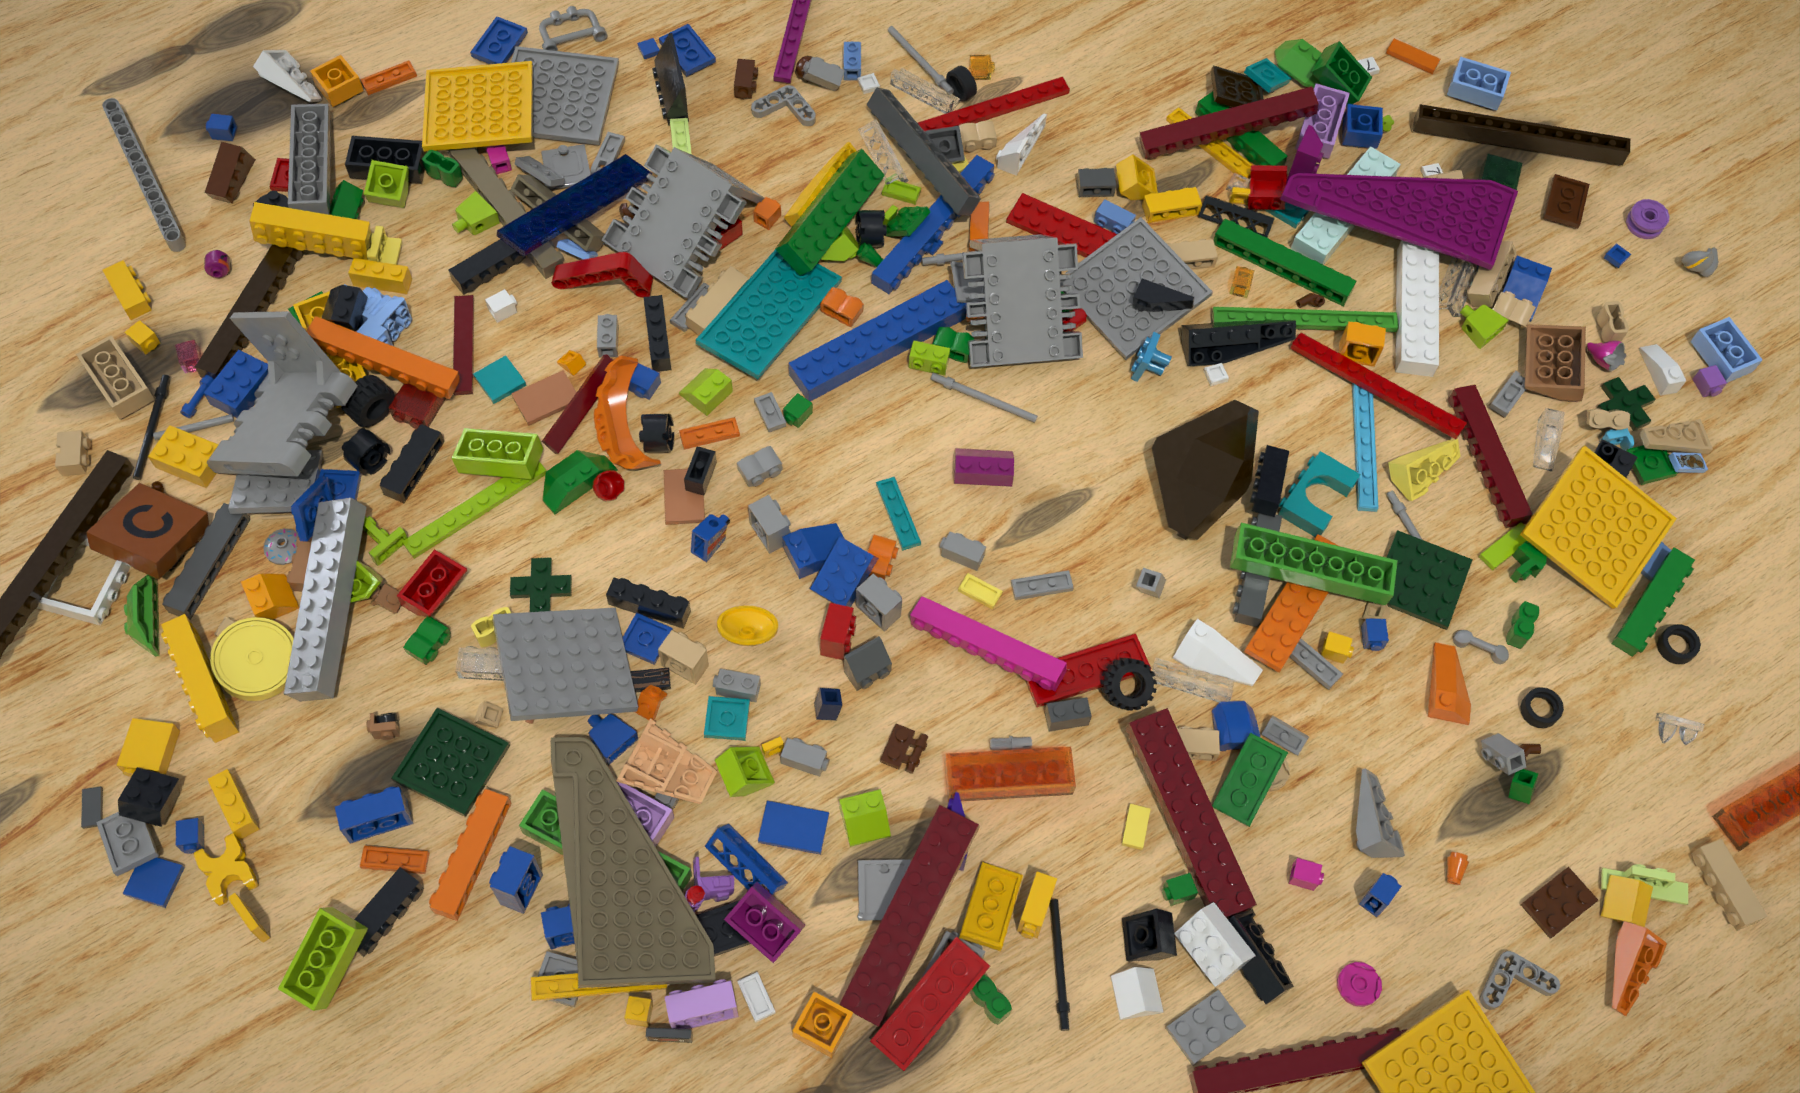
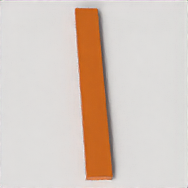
(979, 230)

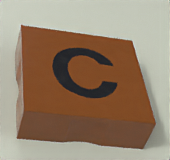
(148, 530)

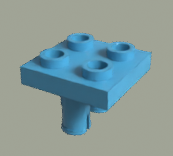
(1150, 358)

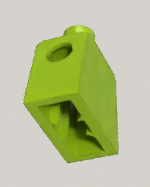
(475, 215)
(1482, 324)

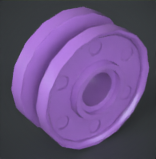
(1647, 219)

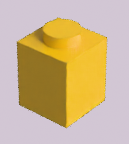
(142, 337)
(1337, 647)
(638, 1011)

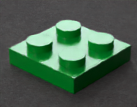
(907, 221)
(1651, 464)

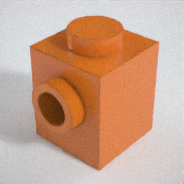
(767, 213)

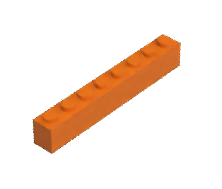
(384, 358)

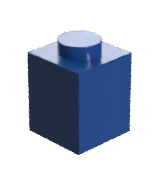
(221, 127)
(1374, 634)
(189, 835)

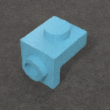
(1619, 437)

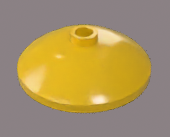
(747, 625)

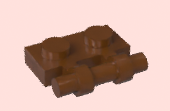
(898, 746)

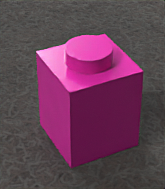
(499, 158)
(1306, 874)

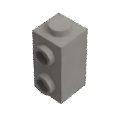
(823, 73)
(607, 335)
(962, 550)
(737, 685)
(1503, 754)
(804, 757)

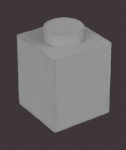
(1151, 583)

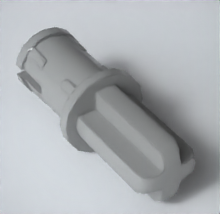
(1010, 743)

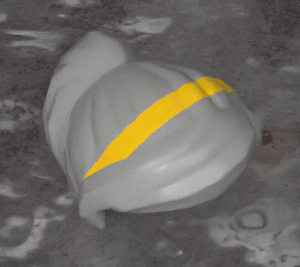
(1701, 261)

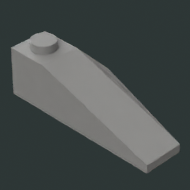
(1374, 827)

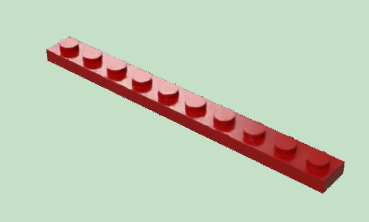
(999, 105)
(1378, 385)

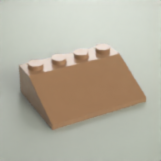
(1556, 361)

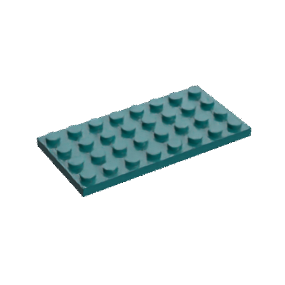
(766, 314)

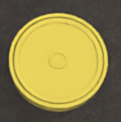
(252, 658)

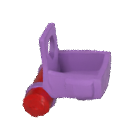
(708, 888)

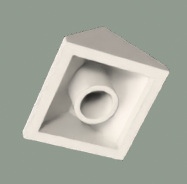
(1136, 993)

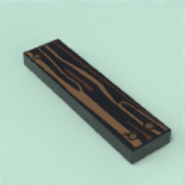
(656, 677)

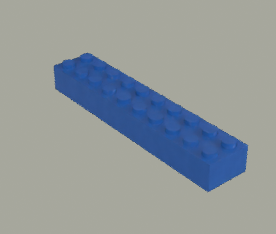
(876, 341)

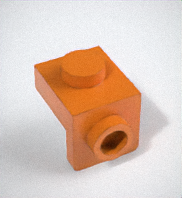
(650, 701)

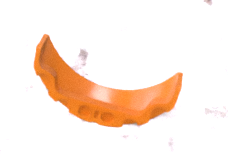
(611, 416)

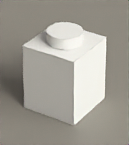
(501, 305)

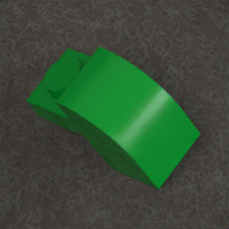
(1531, 562)

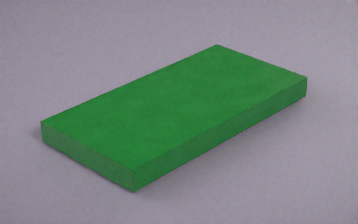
(1249, 779)

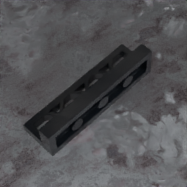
(1238, 210)

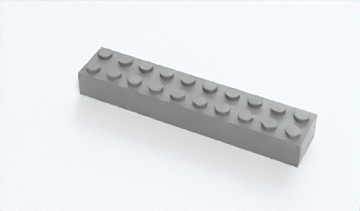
(325, 600)

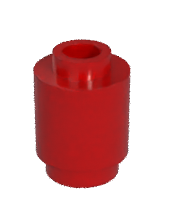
(1079, 319)

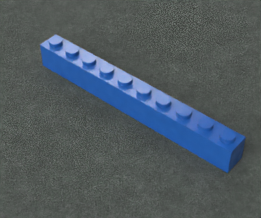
(941, 217)

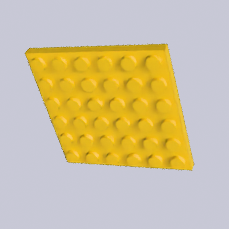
(478, 106)
(1598, 527)
(1448, 1054)

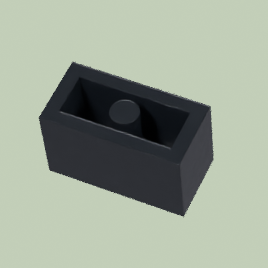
(700, 470)

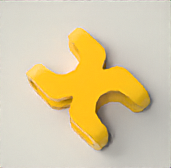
(226, 869)

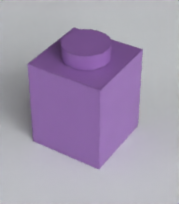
(1709, 381)

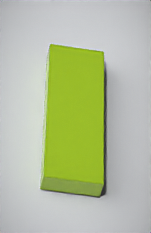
(1503, 548)

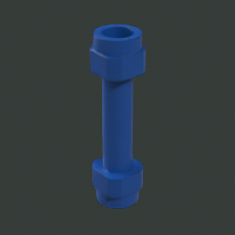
(188, 410)

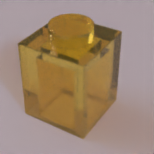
(981, 67)
(1241, 281)

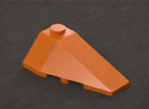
(1448, 689)
(1635, 955)

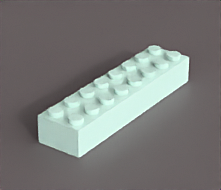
(1324, 234)

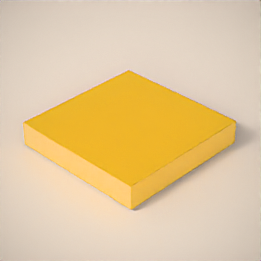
(248, 917)

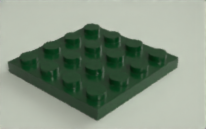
(1426, 579)
(451, 762)

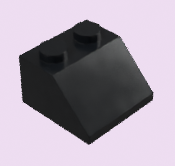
(345, 306)
(1149, 936)

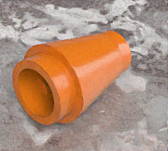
(1456, 867)

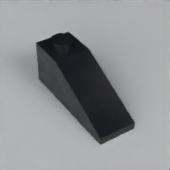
(1156, 297)

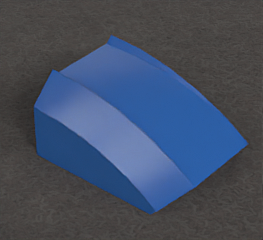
(1235, 723)

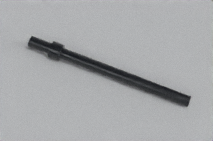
(160, 394)
(1063, 1006)

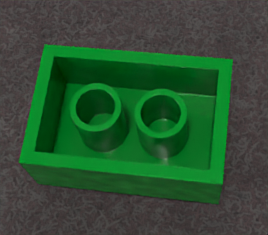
(1342, 71)

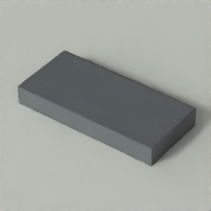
(91, 807)

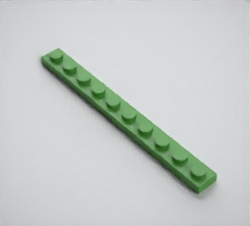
(1308, 318)

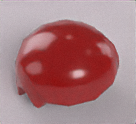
(608, 485)

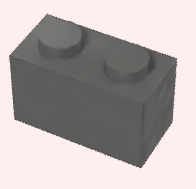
(1096, 182)
(1067, 714)

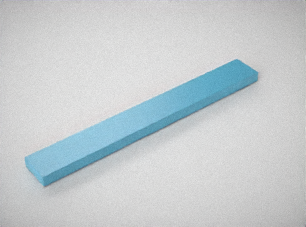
(1365, 449)

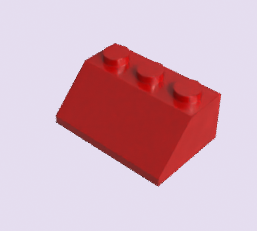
(430, 584)

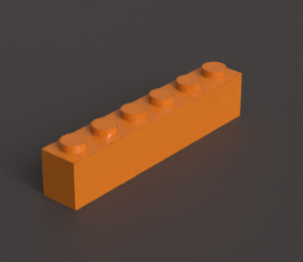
(470, 854)

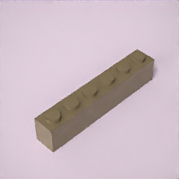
(536, 193)

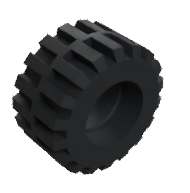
(369, 401)
(1144, 687)

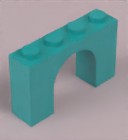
(1322, 471)

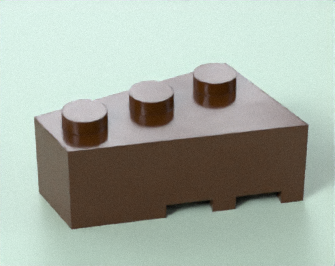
(229, 172)

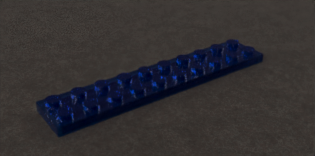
(573, 205)

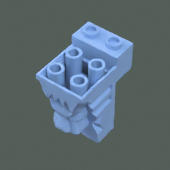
(384, 316)

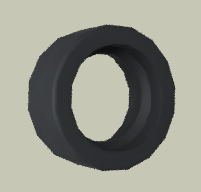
(962, 82)
(1687, 634)
(1548, 695)

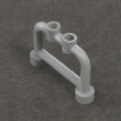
(598, 32)

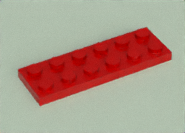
(1041, 218)
(1086, 669)
(930, 1003)

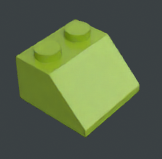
(387, 184)
(707, 390)
(744, 770)
(864, 817)

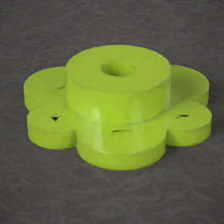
(1387, 123)

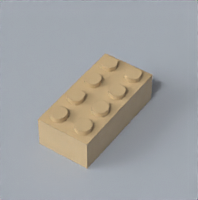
(115, 377)

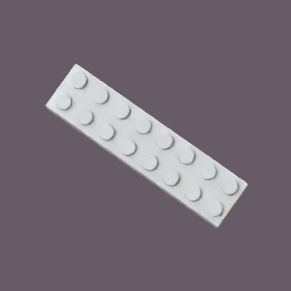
(1417, 310)

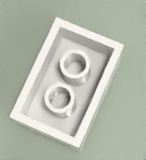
(1214, 944)

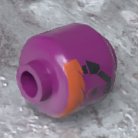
(217, 262)

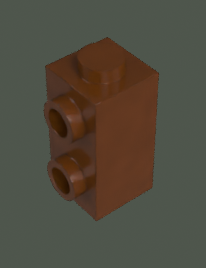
(744, 78)

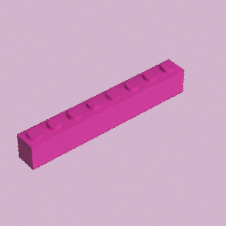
(988, 644)

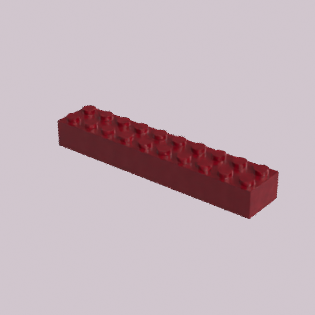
(1190, 813)
(909, 916)

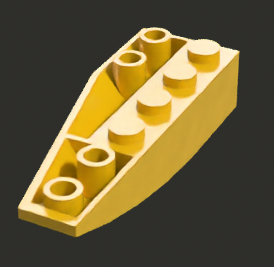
(817, 184)

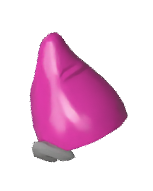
(1608, 354)

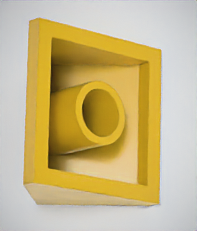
(1627, 900)

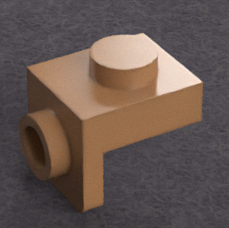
(386, 597)
(383, 730)

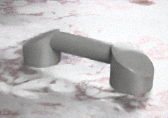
(1499, 653)

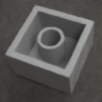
(768, 522)
(879, 602)

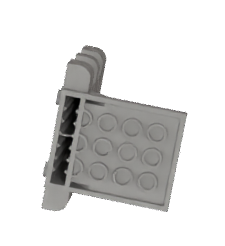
(678, 217)
(1021, 300)
(289, 401)

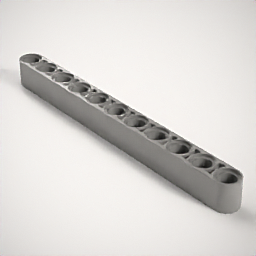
(144, 175)

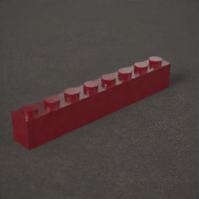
(1490, 457)

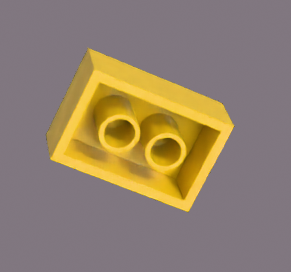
(184, 456)

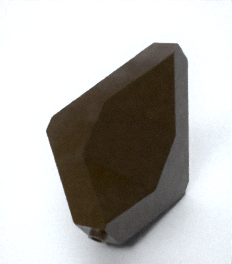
(1206, 466)

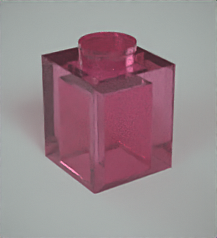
(188, 355)

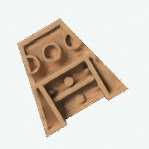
(666, 767)

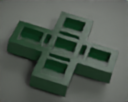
(1628, 401)
(541, 585)

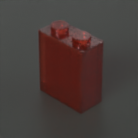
(415, 406)

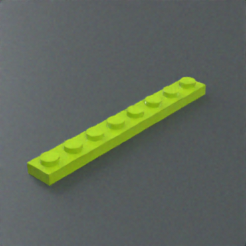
(468, 512)

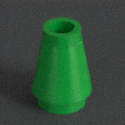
(869, 255)

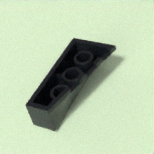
(1263, 970)

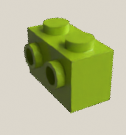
(929, 358)

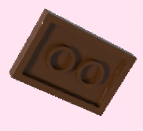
(1566, 201)
(1559, 902)

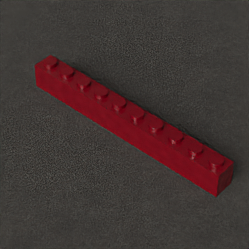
(1229, 122)
(1290, 1065)

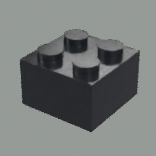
(149, 797)

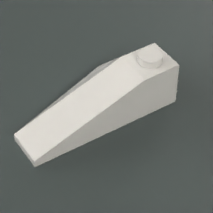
(284, 71)
(1018, 149)
(1212, 653)

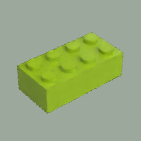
(497, 453)
(322, 958)

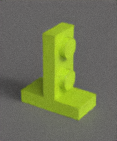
(386, 543)

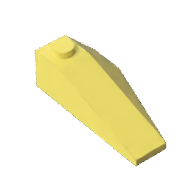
(1421, 468)

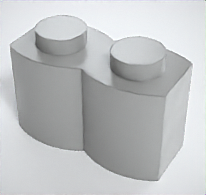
(760, 466)

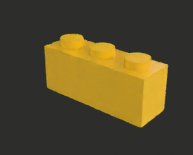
(1171, 204)
(380, 276)
(128, 289)
(233, 804)

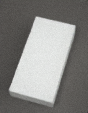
(756, 997)

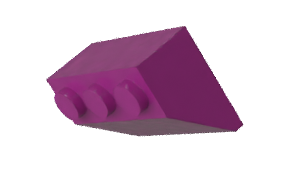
(1307, 154)
(984, 467)
(764, 922)

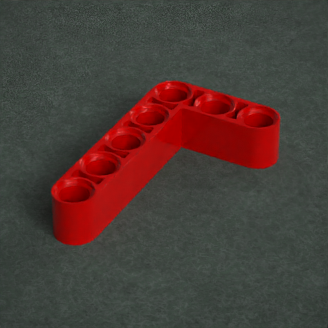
(602, 269)

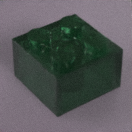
(1501, 171)

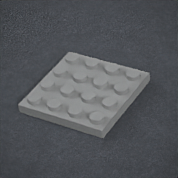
(272, 492)

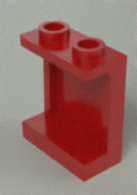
(1267, 187)

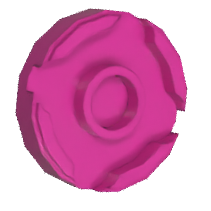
(1359, 984)

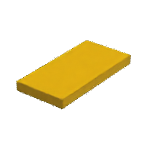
(991, 906)

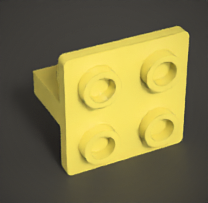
(383, 248)

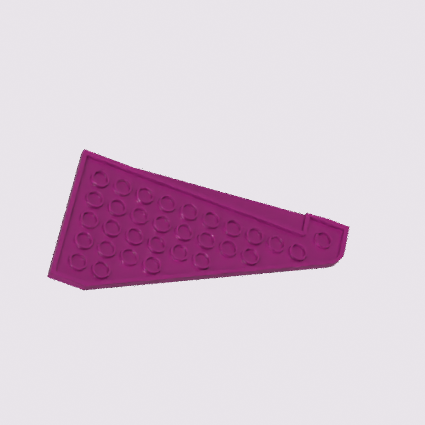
(1436, 213)

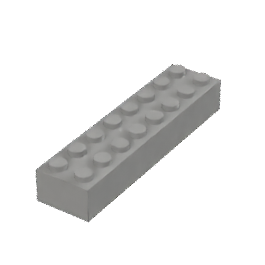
(310, 158)

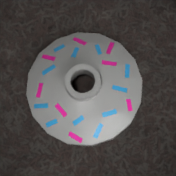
(283, 553)

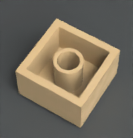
(683, 656)

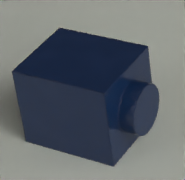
(828, 704)

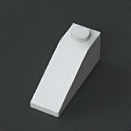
(1663, 369)

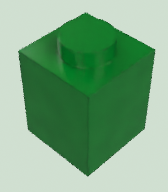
(797, 410)
(1523, 786)
(1179, 889)

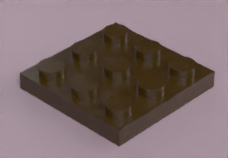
(1234, 88)

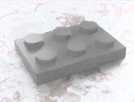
(126, 842)
(1205, 1027)

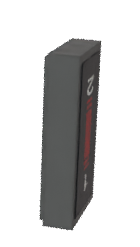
(669, 1035)

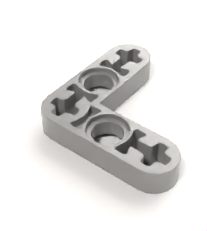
(785, 100)
(1516, 971)

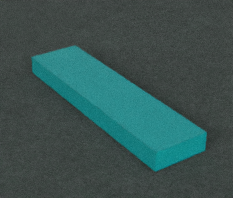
(898, 513)

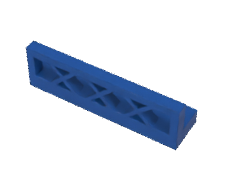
(746, 856)

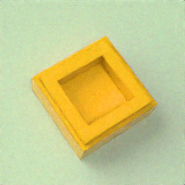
(1239, 195)
(772, 747)

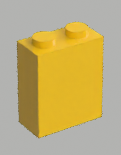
(148, 746)
(1036, 905)

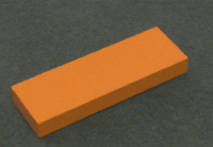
(1413, 56)
(388, 77)
(709, 433)
(392, 858)

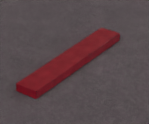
(464, 343)
(577, 408)

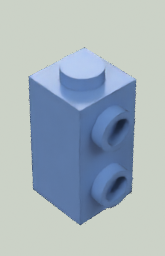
(852, 60)
(1113, 217)

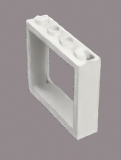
(103, 602)

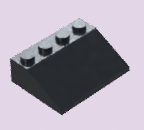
(670, 82)

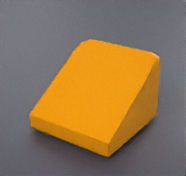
(572, 362)

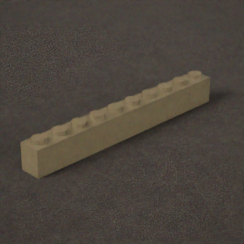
(494, 192)

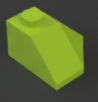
(843, 247)
(364, 582)

